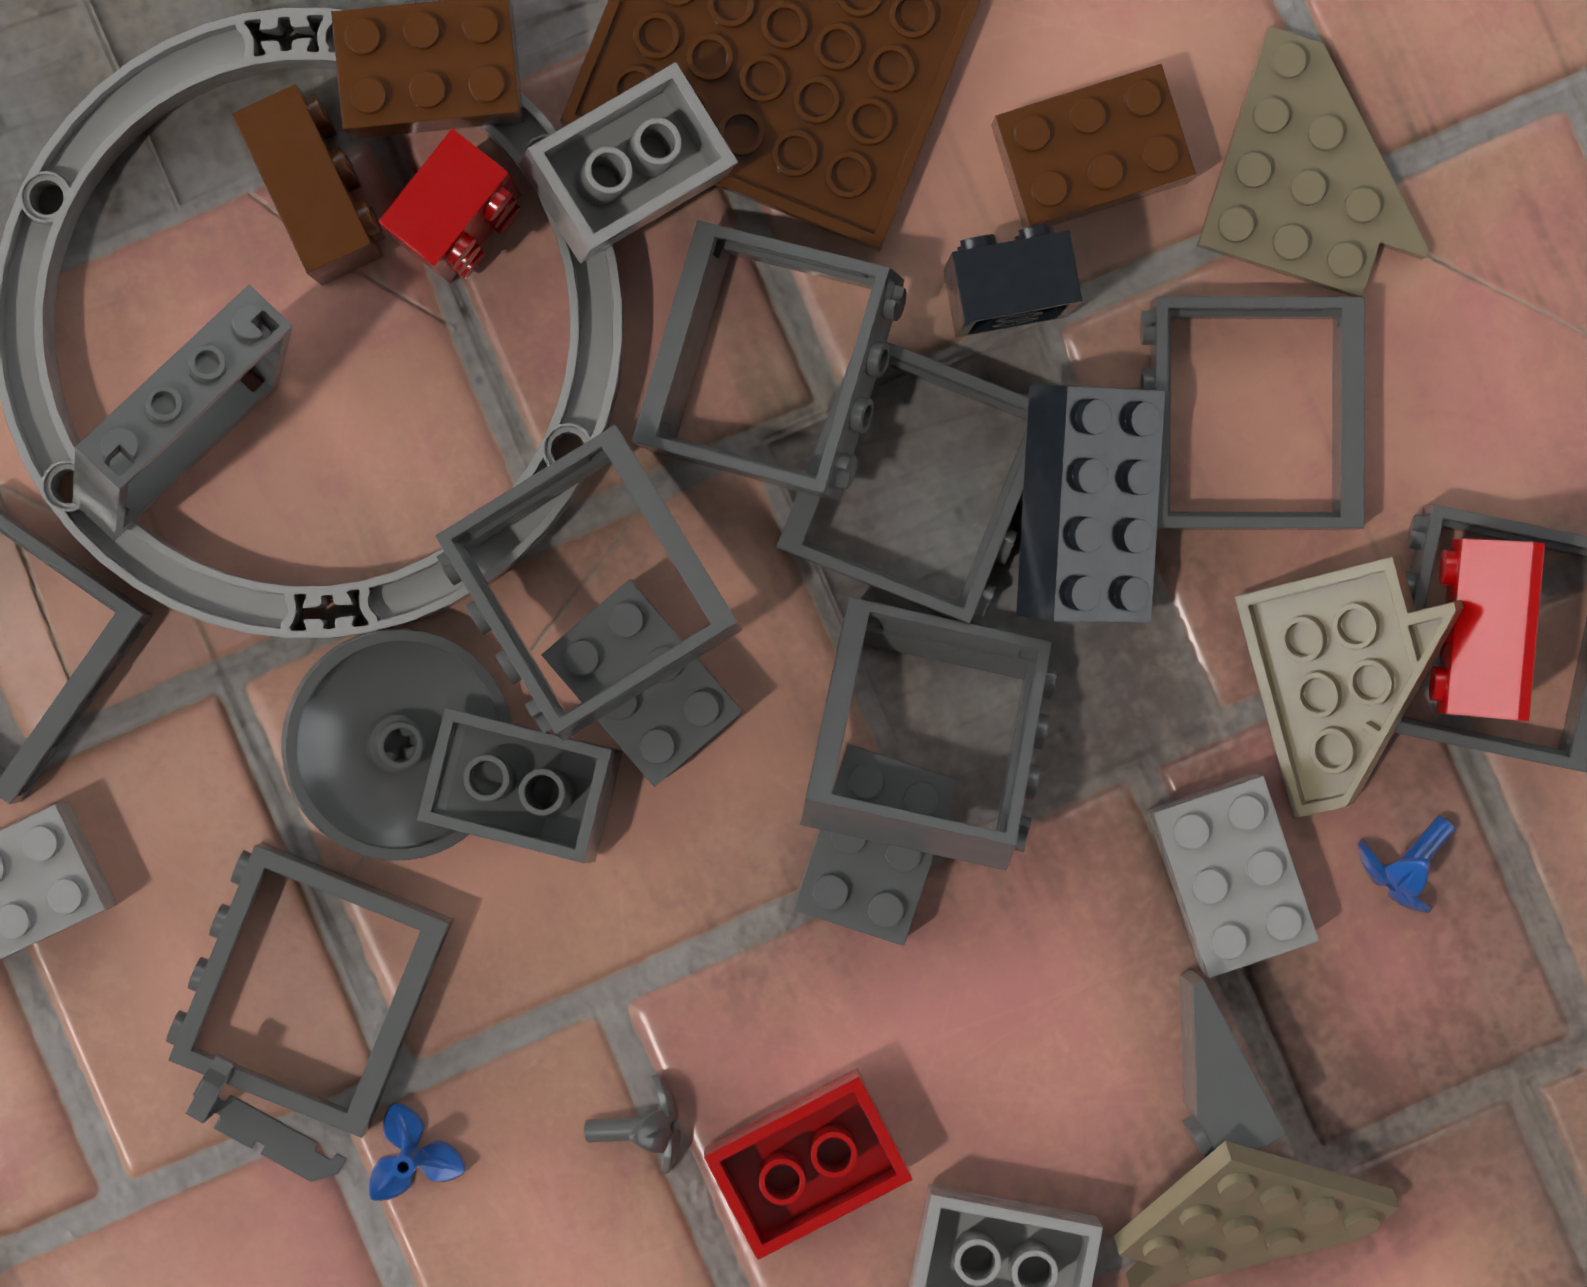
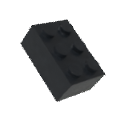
(1012, 280)

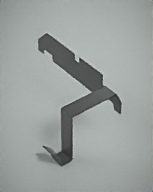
(251, 1125)

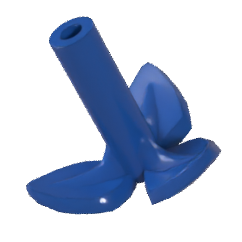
(1409, 874)
(394, 1173)

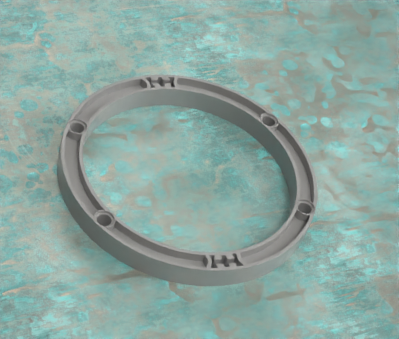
(29, 375)

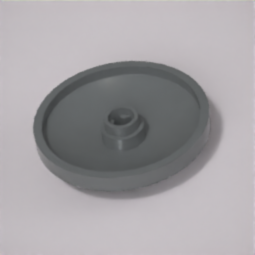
(367, 733)

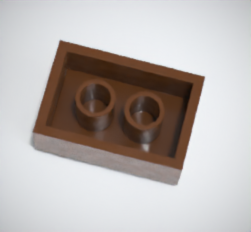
(427, 67)
(1093, 148)
(311, 183)

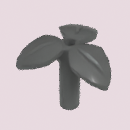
(651, 1133)

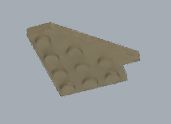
(1305, 177)
(1338, 672)
(1245, 1212)

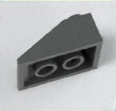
(519, 786)
(1217, 1078)

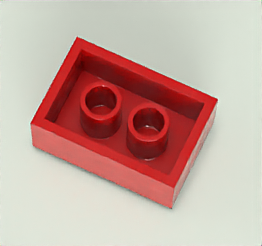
(453, 208)
(807, 1164)

